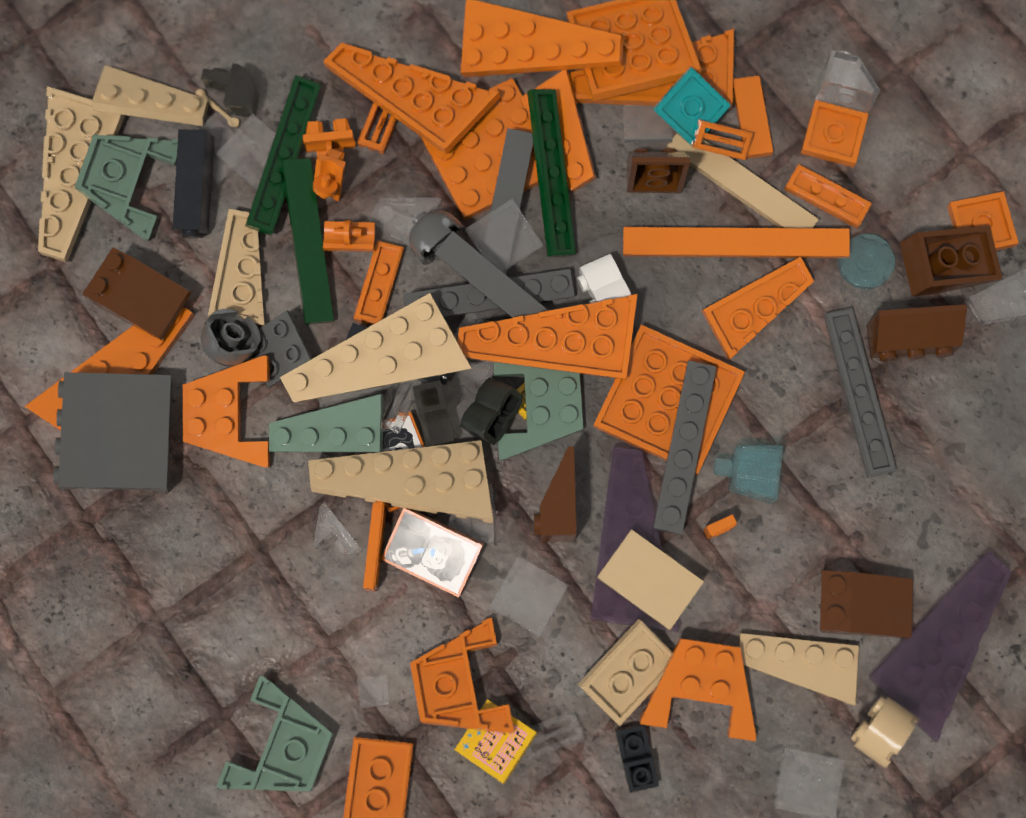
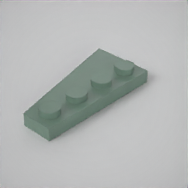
(340, 428)

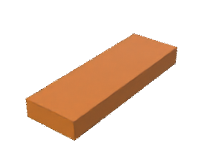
(752, 115)
(827, 196)
(379, 283)
(375, 546)

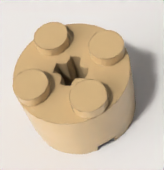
(885, 731)

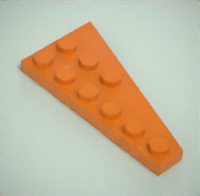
(516, 42)
(716, 64)
(416, 96)
(569, 339)
(127, 354)

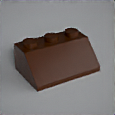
(916, 332)

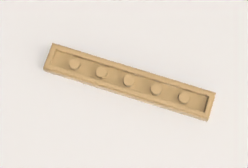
(746, 186)

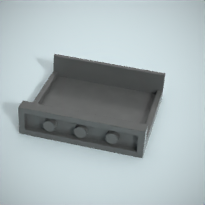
(114, 432)

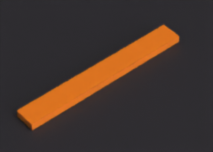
(736, 242)

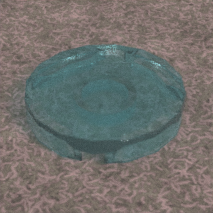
(868, 263)

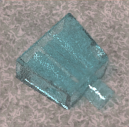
(752, 471)

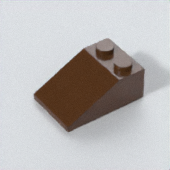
(656, 171)
(950, 260)
(136, 293)
(558, 508)
(866, 604)

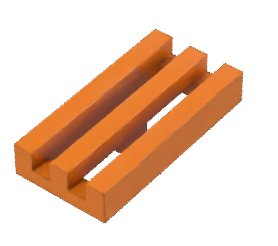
(700, 133)
(373, 145)

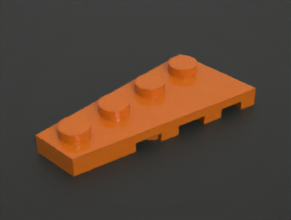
(576, 151)
(747, 311)

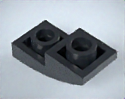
(636, 757)

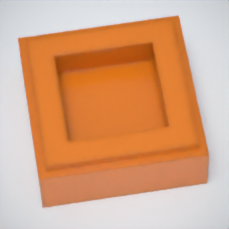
(720, 527)

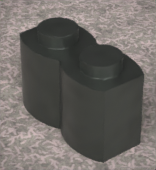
(491, 411)

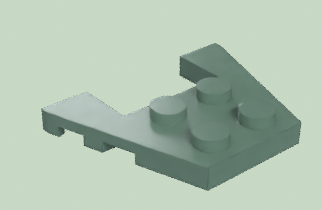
(112, 174)
(551, 408)
(292, 751)

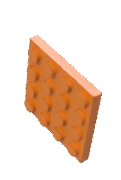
(654, 45)
(474, 162)
(647, 402)

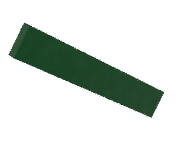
(285, 146)
(551, 172)
(307, 241)

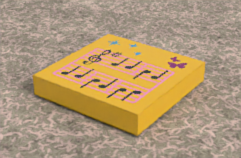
(495, 751)

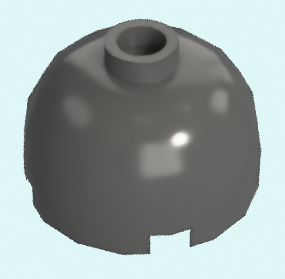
(431, 231)
(229, 337)

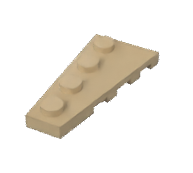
(139, 97)
(239, 271)
(805, 663)

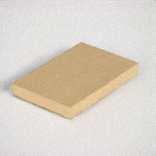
(650, 579)
(627, 672)

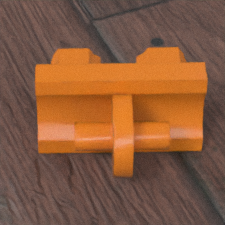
(319, 141)
(329, 174)
(349, 236)

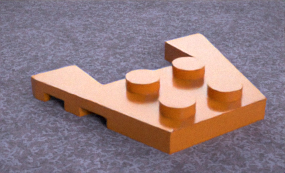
(214, 413)
(704, 674)
(446, 685)

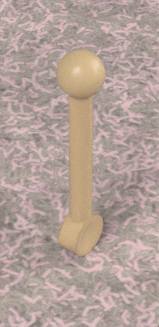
(201, 93)

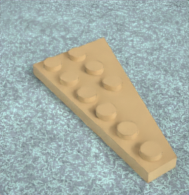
(66, 143)
(392, 351)
(421, 479)

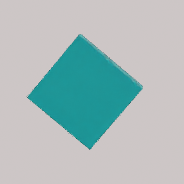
(688, 102)

